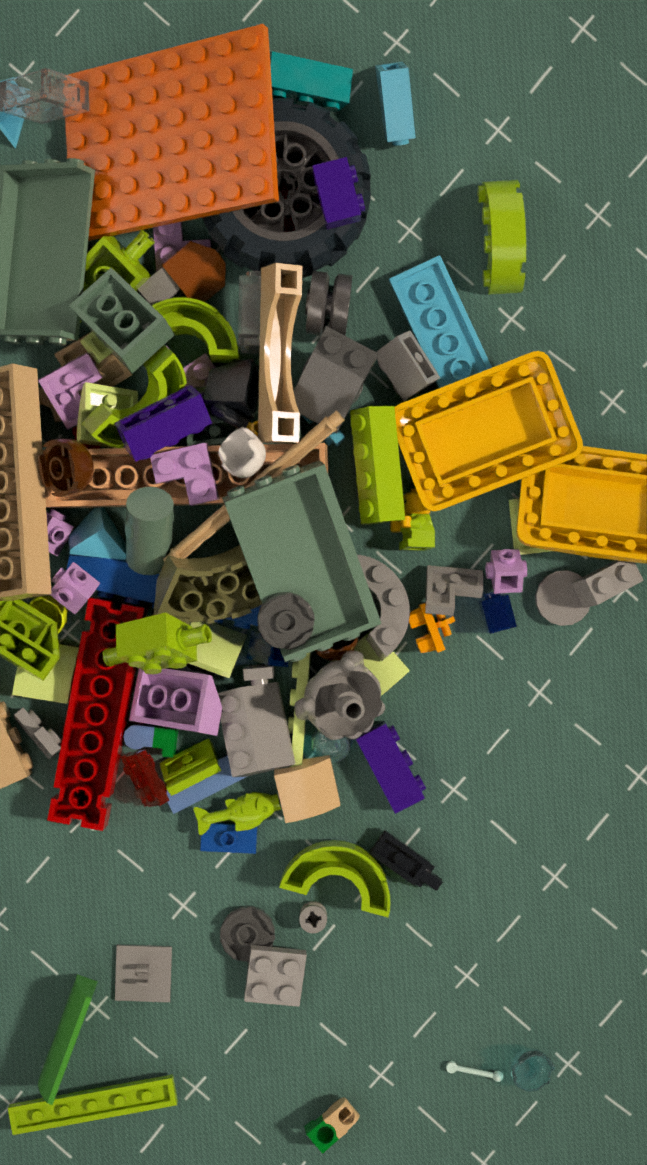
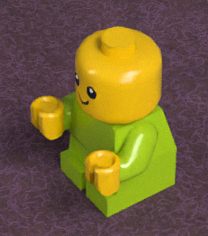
(417, 526)

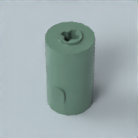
(148, 529)

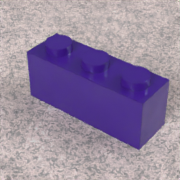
(163, 423)
(391, 766)

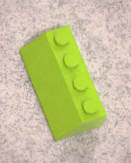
(377, 464)

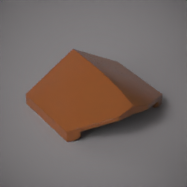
(197, 271)

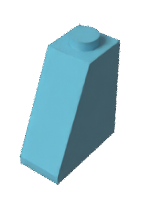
(395, 102)

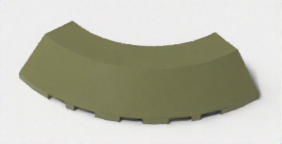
(206, 588)

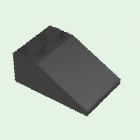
(333, 376)

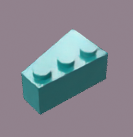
(310, 81)

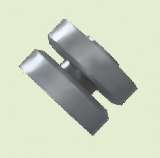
(328, 304)

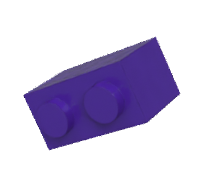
(337, 192)

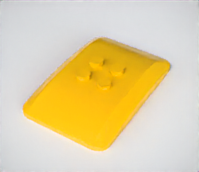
(486, 431)
(588, 506)

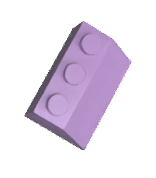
(177, 701)

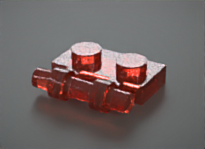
(147, 784)

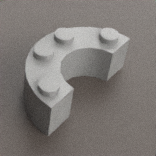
(391, 604)

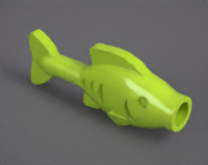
(246, 811)

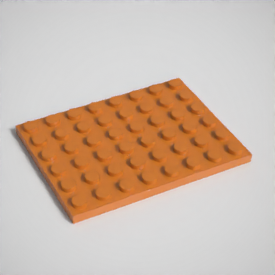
(178, 133)

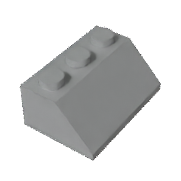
(255, 729)

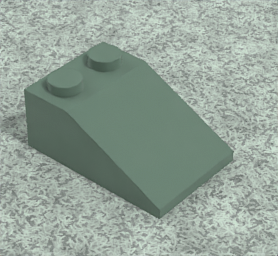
(122, 320)

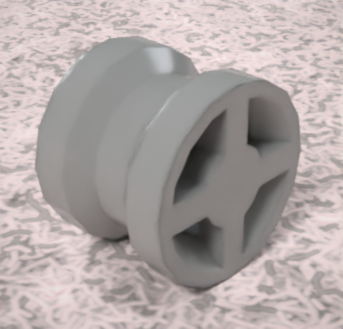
(312, 910)

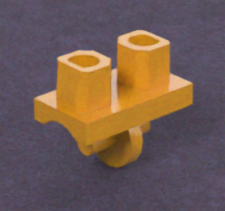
(432, 640)

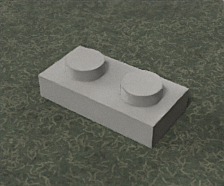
(258, 674)

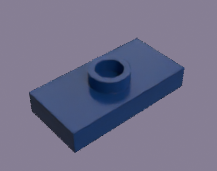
(224, 838)

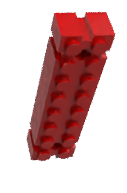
(94, 721)

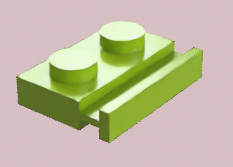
(190, 767)

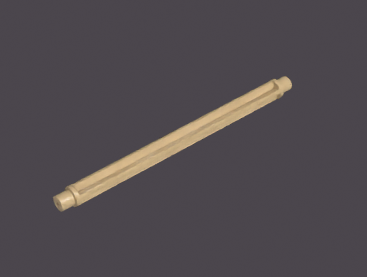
(289, 458)

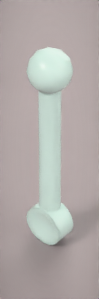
(452, 1067)

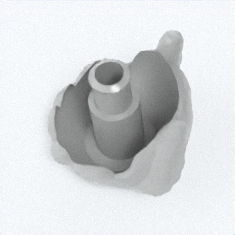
(342, 698)

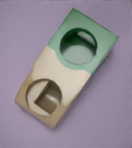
(332, 1124)

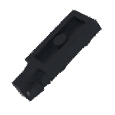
(404, 861)

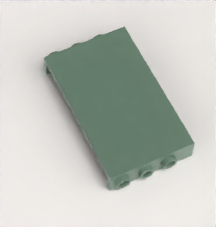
(43, 248)
(302, 546)

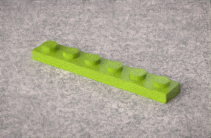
(93, 1104)

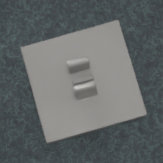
(143, 973)

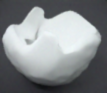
(242, 453)

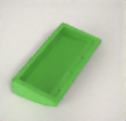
(65, 1037)

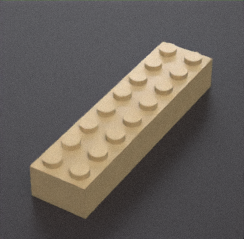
(22, 493)

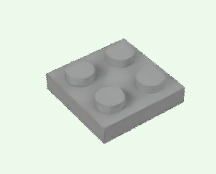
(275, 975)

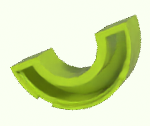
(506, 237)
(204, 322)
(164, 378)
(341, 859)

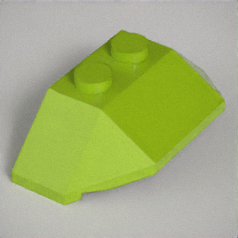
(28, 638)

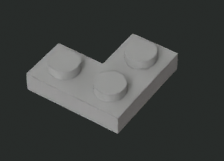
(448, 582)
(45, 740)

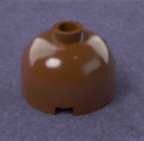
(66, 467)

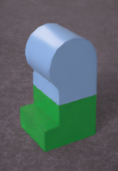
(147, 735)

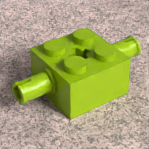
(124, 260)
(156, 643)

